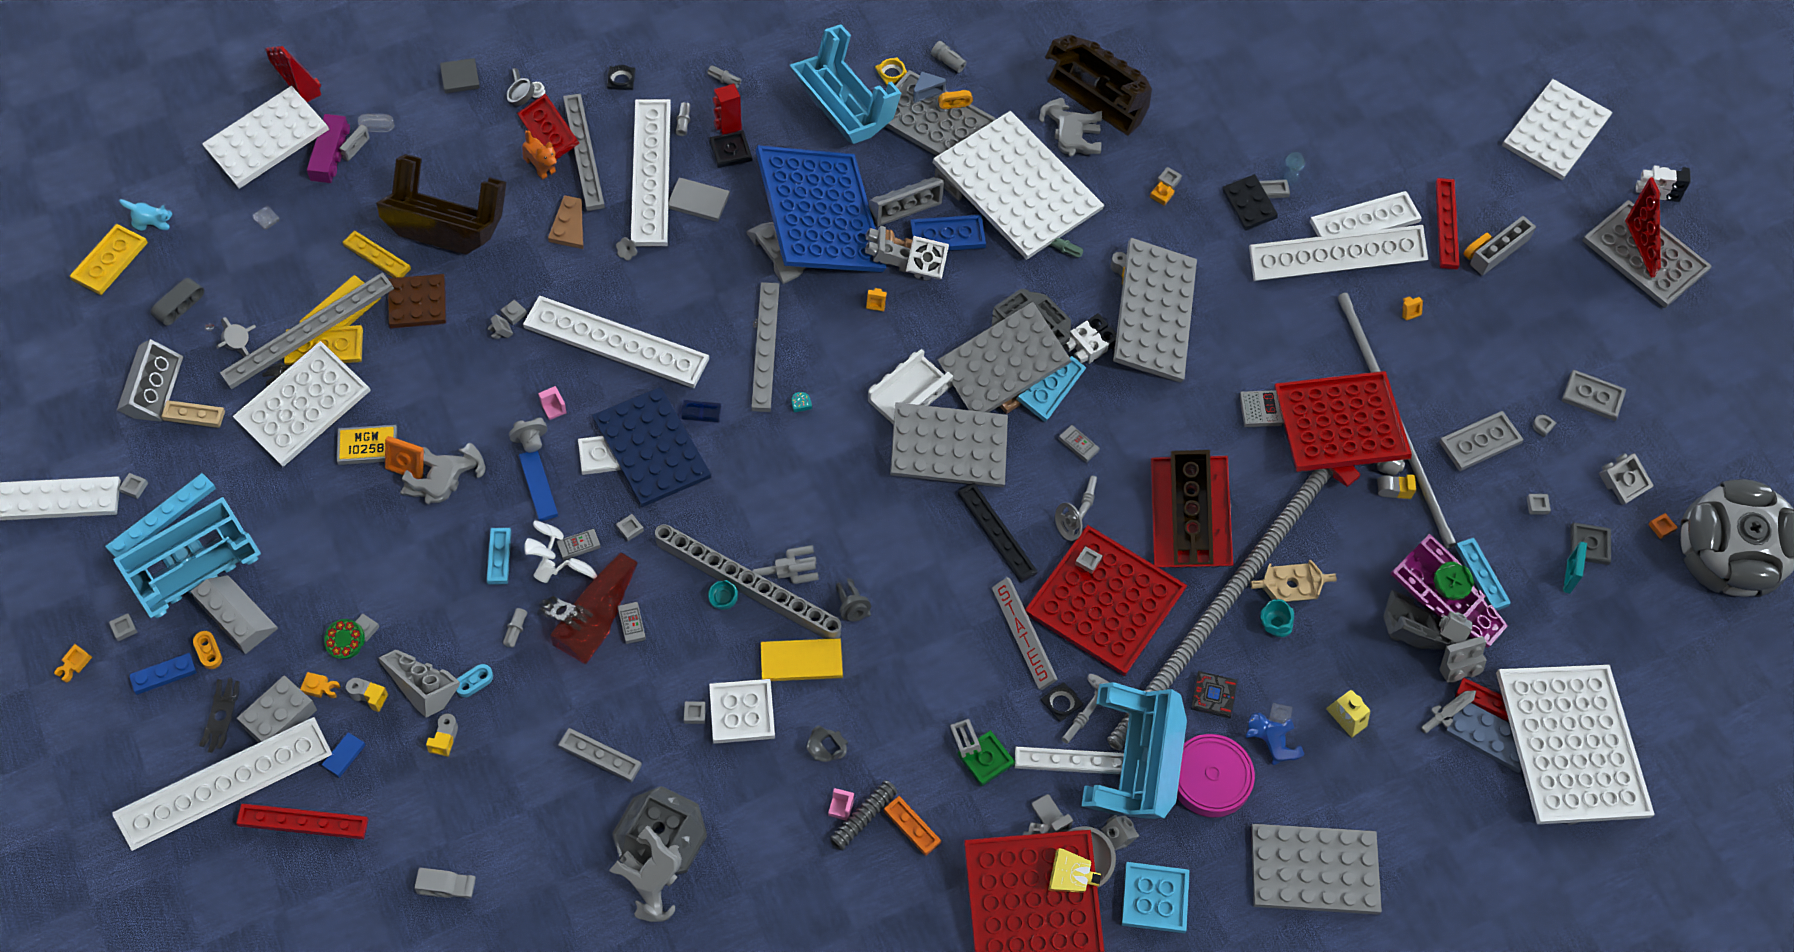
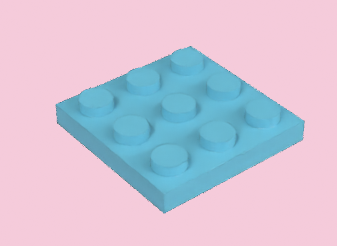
(1155, 897)

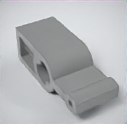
(444, 884)

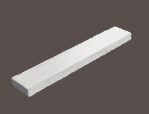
(1068, 760)

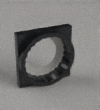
(617, 70)
(1063, 690)

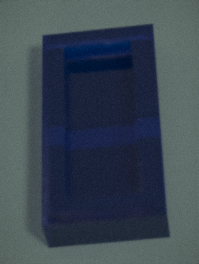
(701, 411)

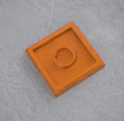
(404, 456)

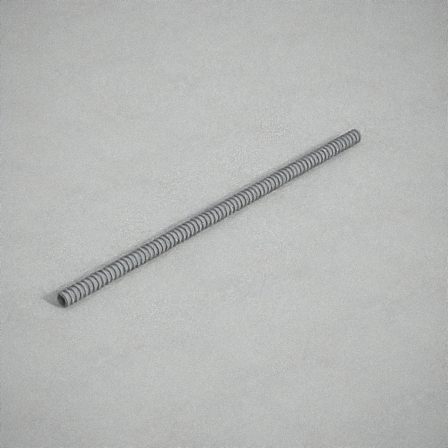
(1230, 593)

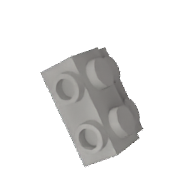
(1626, 477)
(1463, 659)

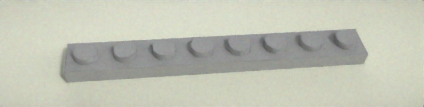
(584, 152)
(765, 347)

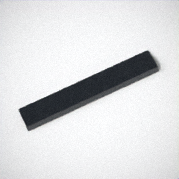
(997, 532)

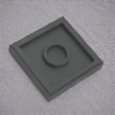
(459, 75)
(1597, 540)

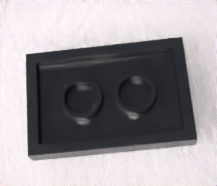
(1250, 202)

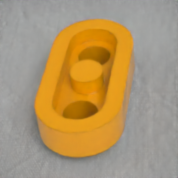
(955, 99)
(1476, 245)
(207, 651)

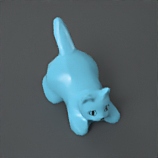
(145, 215)

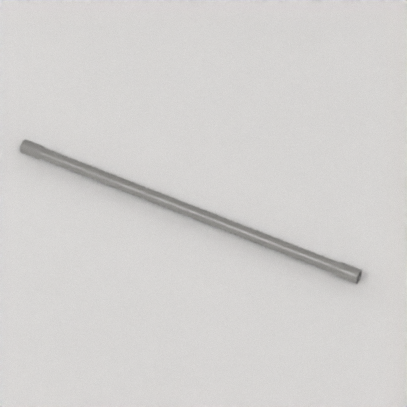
(1444, 530)

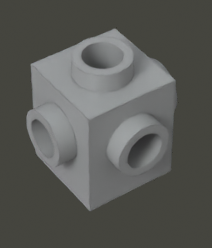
(1120, 831)

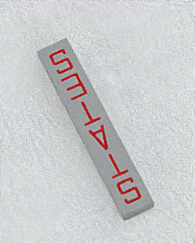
(1024, 633)

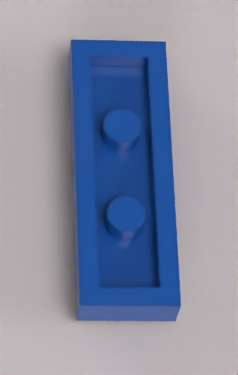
(163, 673)

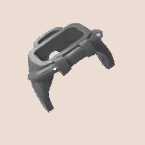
(818, 751)

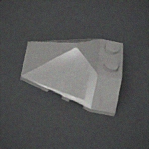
(766, 236)

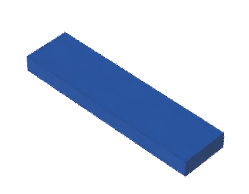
(538, 486)

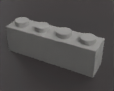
(1502, 245)

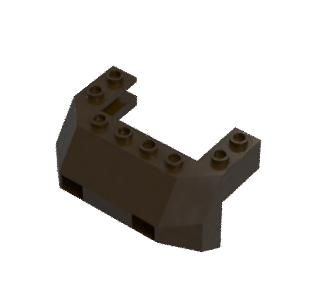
(1100, 82)
(439, 220)

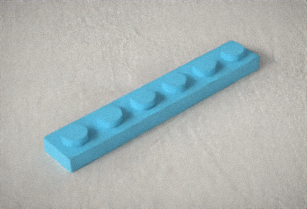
(162, 515)

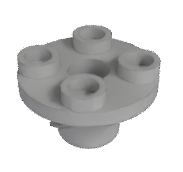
(529, 434)

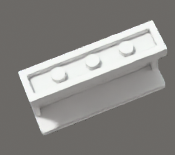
(911, 383)

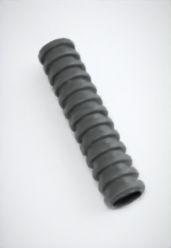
(863, 815)

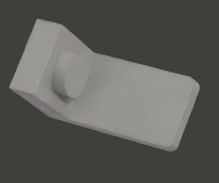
(1051, 815)

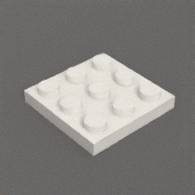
(742, 711)

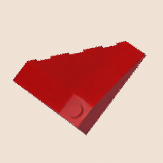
(294, 73)
(1645, 226)

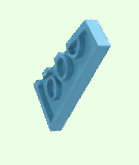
(1049, 392)

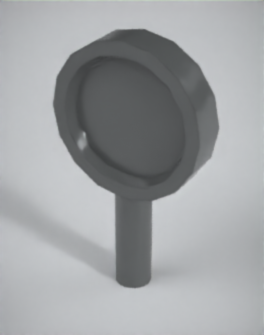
(520, 90)

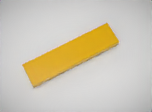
(376, 255)

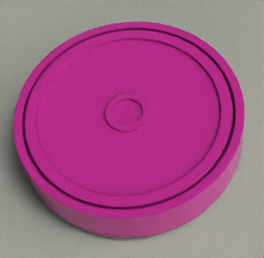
(1214, 776)

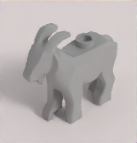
(1071, 128)
(443, 475)
(652, 876)

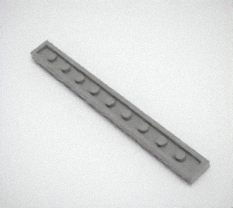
(306, 330)

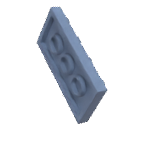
(1486, 735)

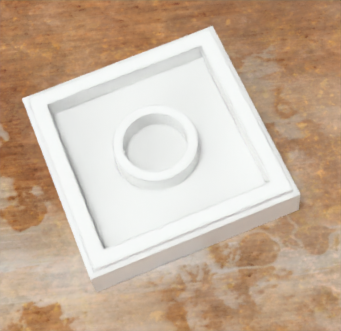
(596, 456)

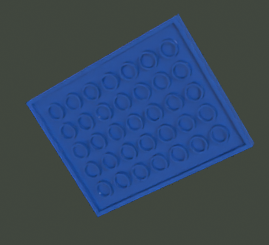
(818, 208)

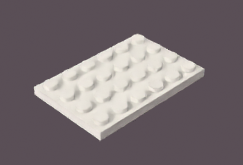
(1557, 129)
(265, 136)
(301, 403)

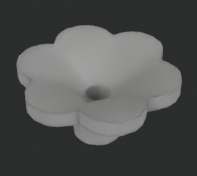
(626, 248)

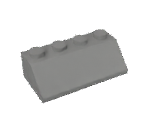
(906, 201)
(150, 381)
(233, 612)

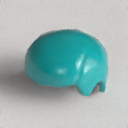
(723, 595)

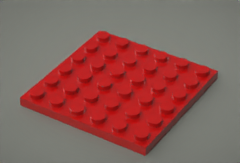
(1342, 421)
(1110, 610)
(1013, 901)

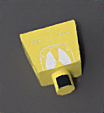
(1350, 713)
(1072, 873)

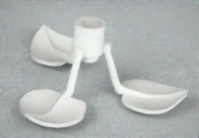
(546, 567)

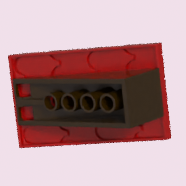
(1196, 526)

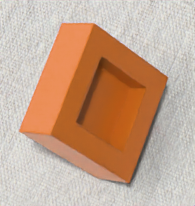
(1662, 526)

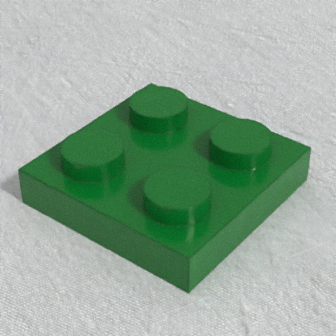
(988, 762)

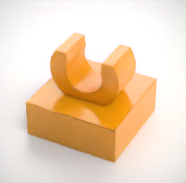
(1162, 193)
(876, 299)
(1412, 307)

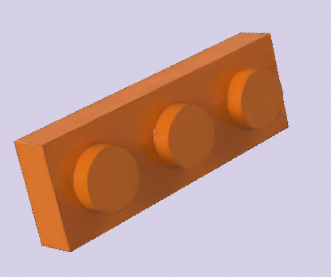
(912, 825)

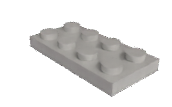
(1481, 440)

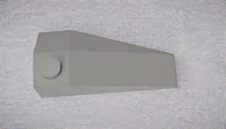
(423, 685)

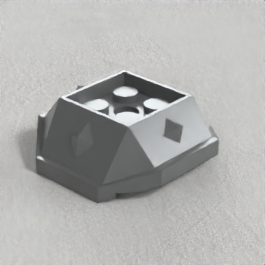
(1053, 315)
(666, 810)

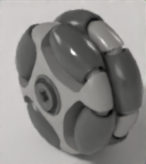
(1739, 538)

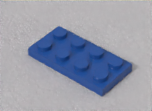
(957, 231)

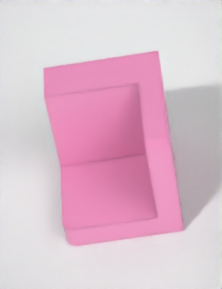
(552, 403)
(841, 804)

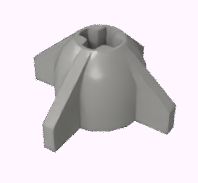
(235, 337)

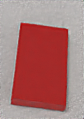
(548, 125)

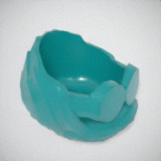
(1277, 618)

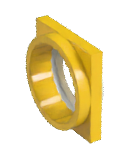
(891, 63)

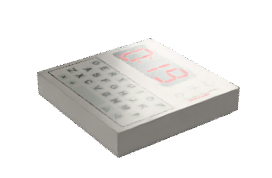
(1260, 408)

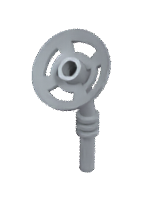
(1073, 518)
(1083, 717)

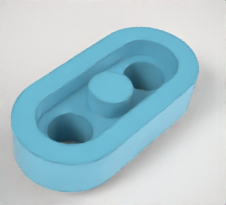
(473, 680)

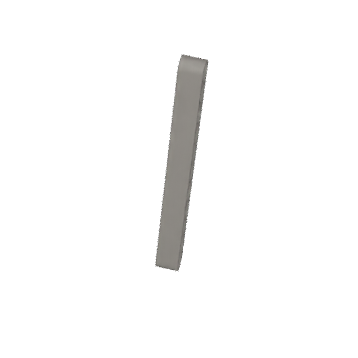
(753, 589)

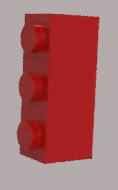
(727, 109)

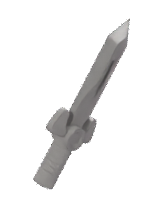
(1449, 711)

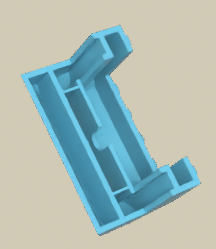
(841, 93)
(185, 557)
(1150, 753)

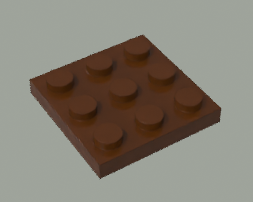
(417, 301)

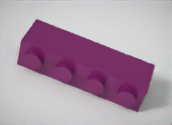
(327, 150)

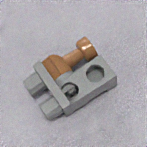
(888, 248)

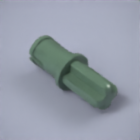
(1067, 247)

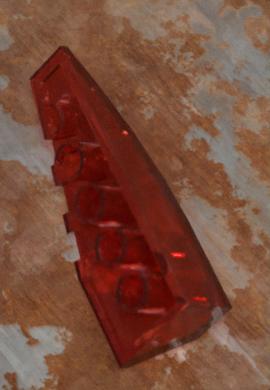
(602, 600)

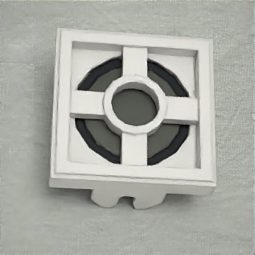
(926, 260)

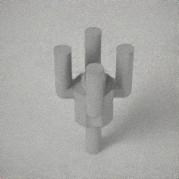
(790, 566)

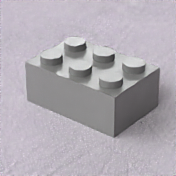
(276, 710)

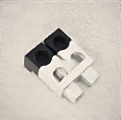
(1670, 183)
(1091, 339)

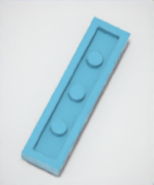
(1482, 574)

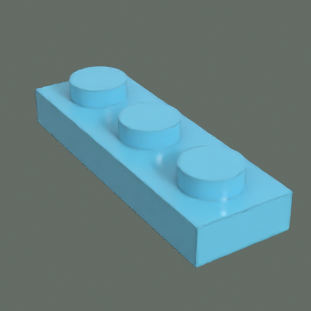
(499, 556)

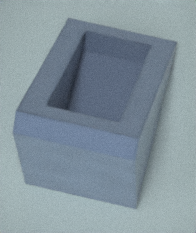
(928, 86)

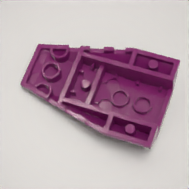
(1417, 577)

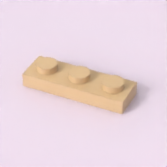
(193, 414)

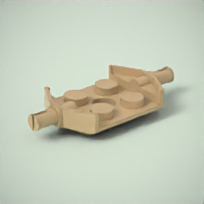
(1306, 576)

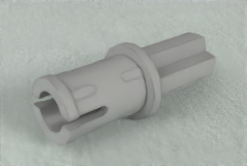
(723, 76)
(683, 119)
(515, 627)

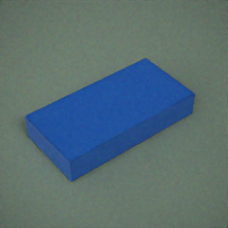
(343, 755)

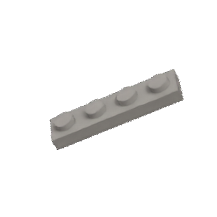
(600, 755)

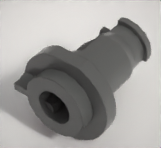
(855, 606)

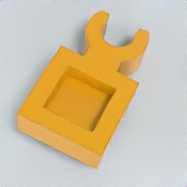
(74, 661)
(317, 684)

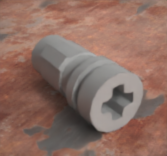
(950, 58)

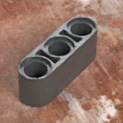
(177, 301)

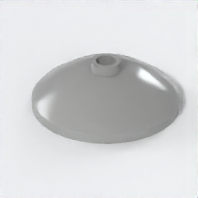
(1103, 853)

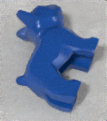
(1274, 736)

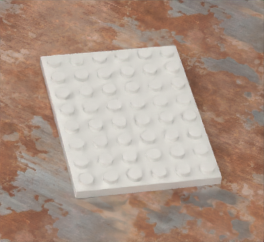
(1018, 184)
(1574, 744)

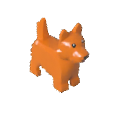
(540, 156)

